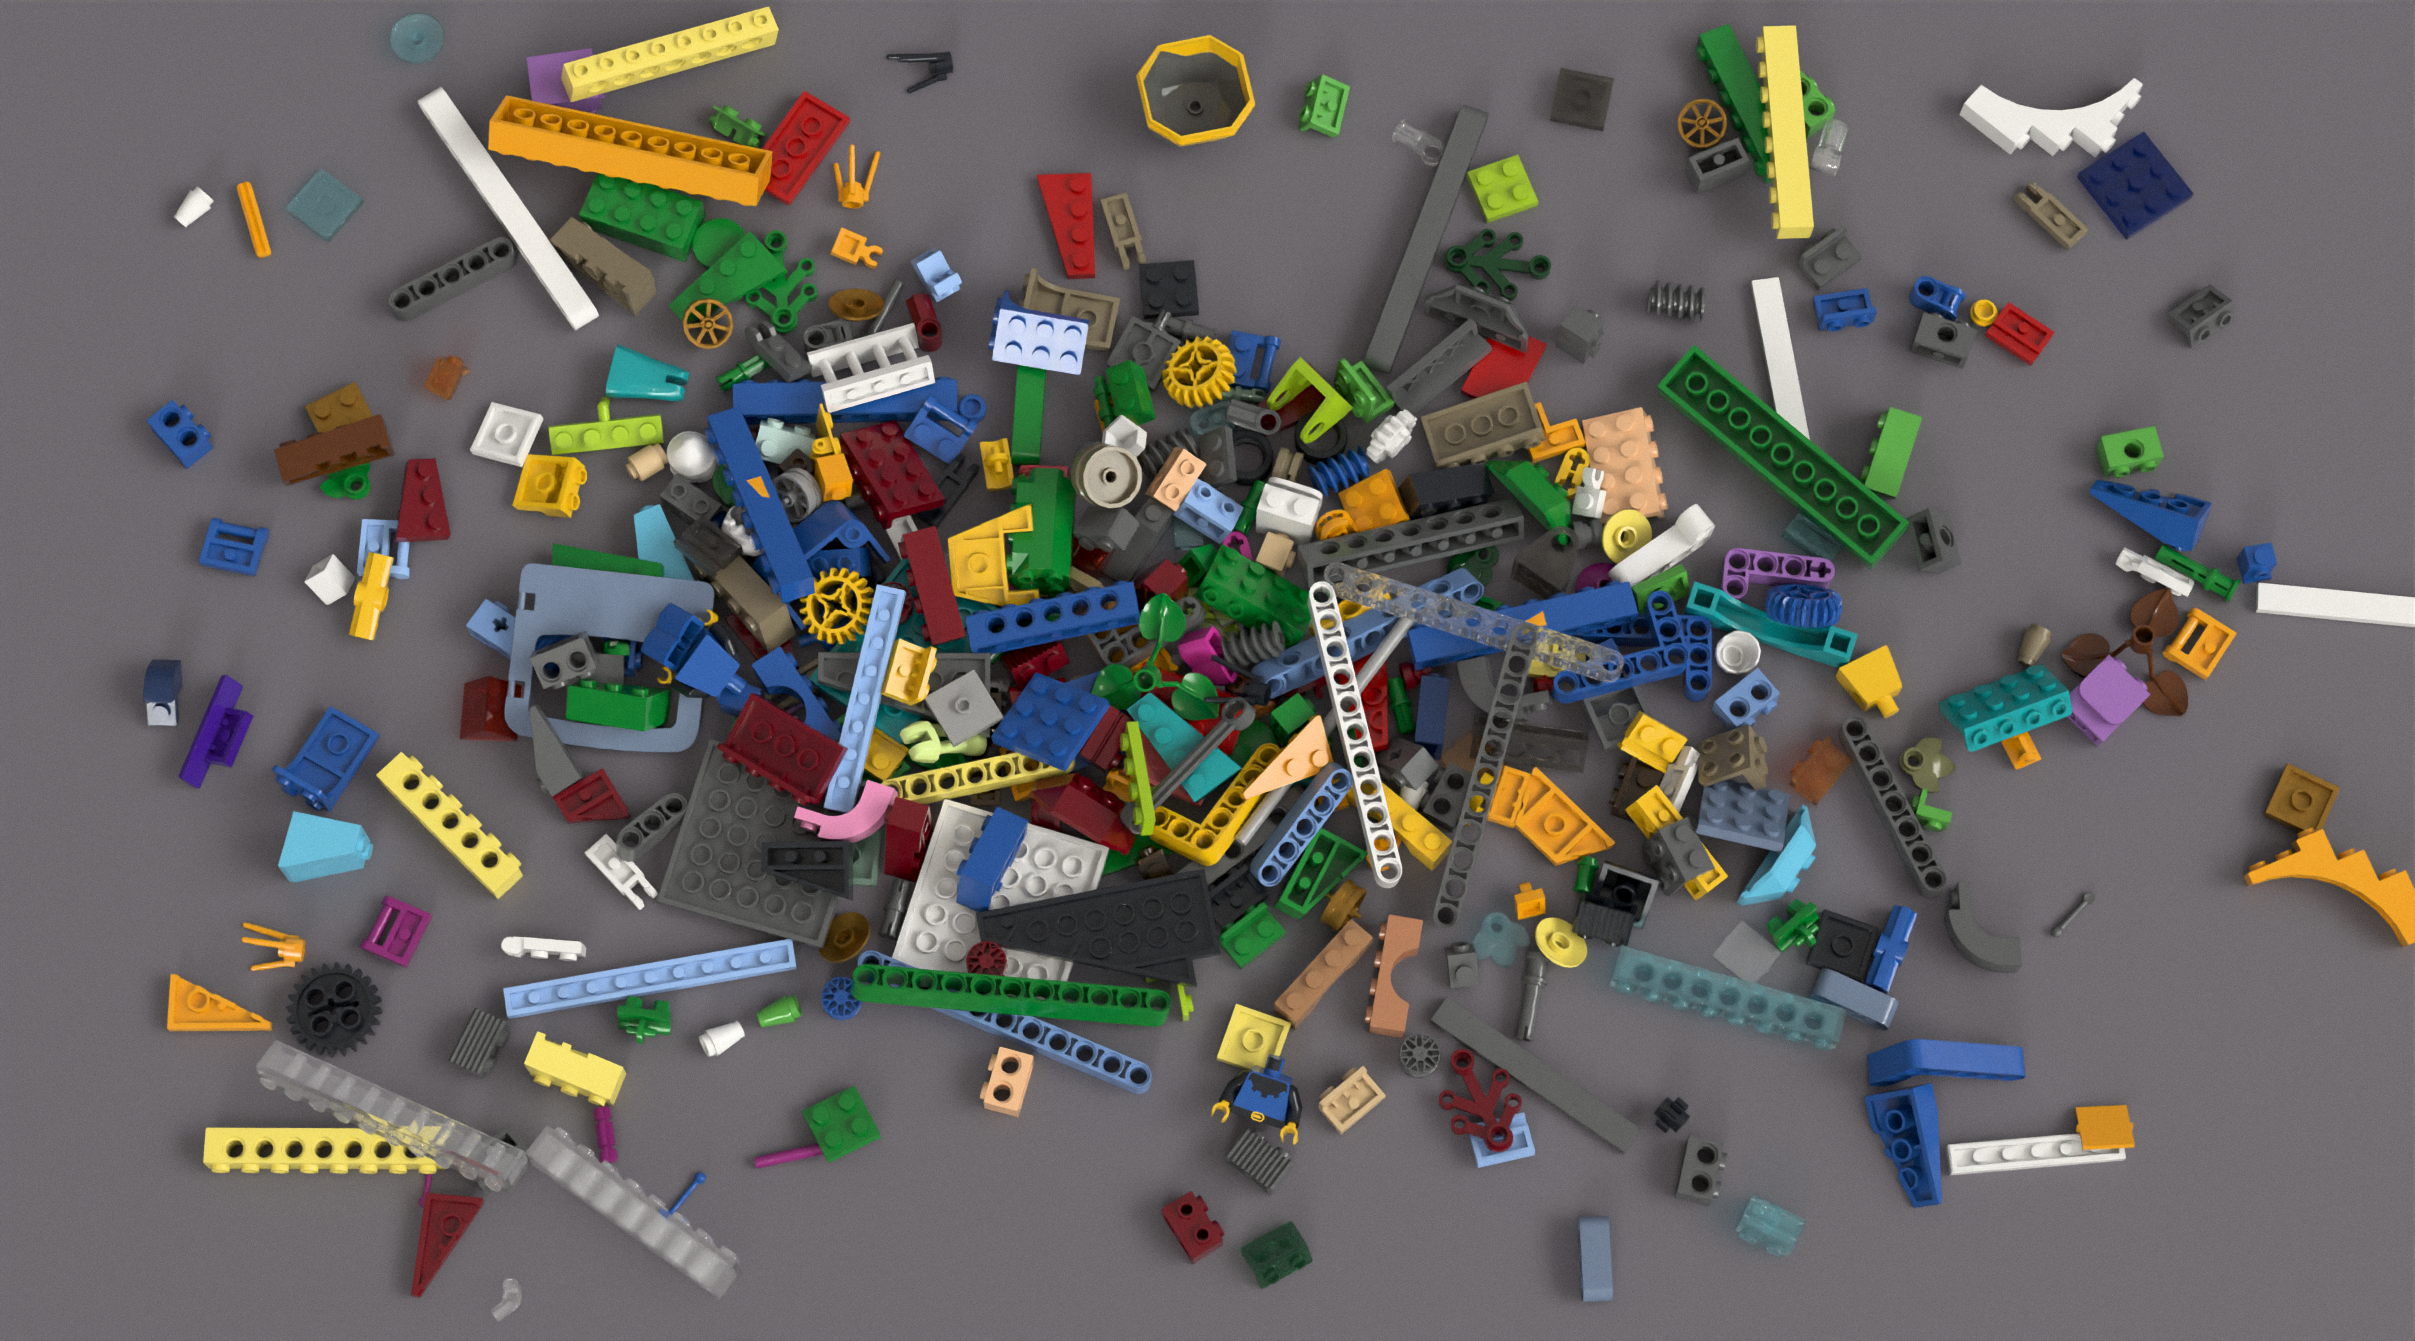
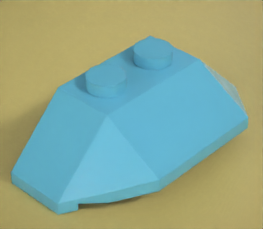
(1780, 869)

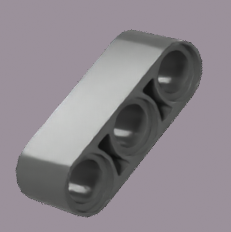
(646, 838)

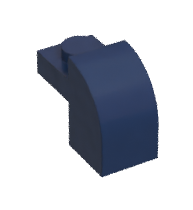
(160, 691)

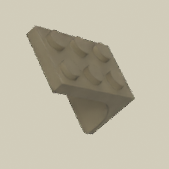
(1097, 308)

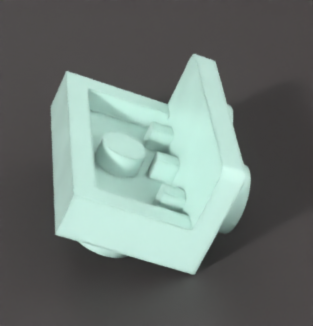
(779, 441)

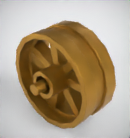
(1702, 123)
(707, 323)
(1343, 905)

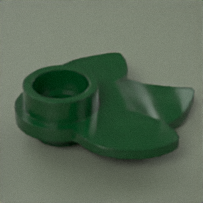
(1478, 567)

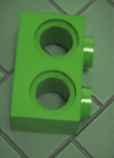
(1815, 100)

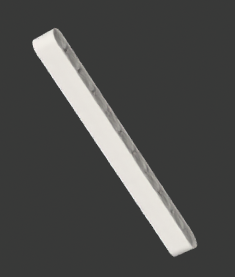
(508, 208)
(1357, 720)

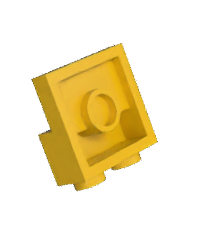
(550, 485)

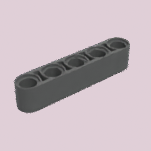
(444, 290)

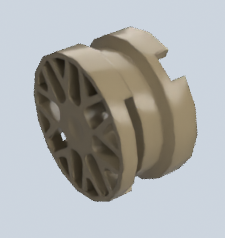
(1288, 465)

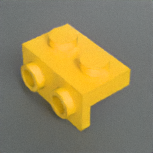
(909, 672)

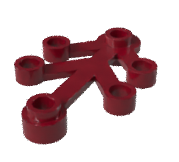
(1482, 1106)

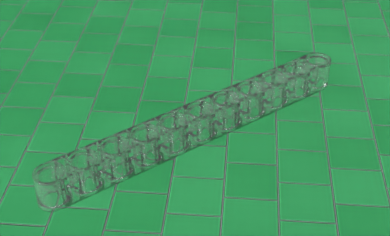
(1461, 612)

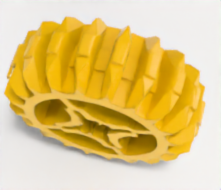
(1207, 377)
(832, 615)

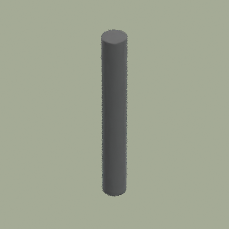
(889, 301)

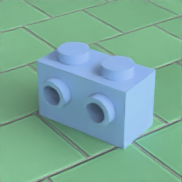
(1209, 511)

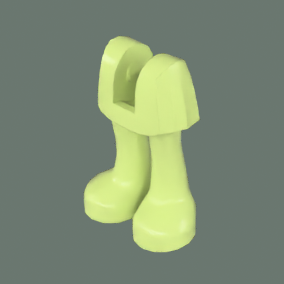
(931, 747)

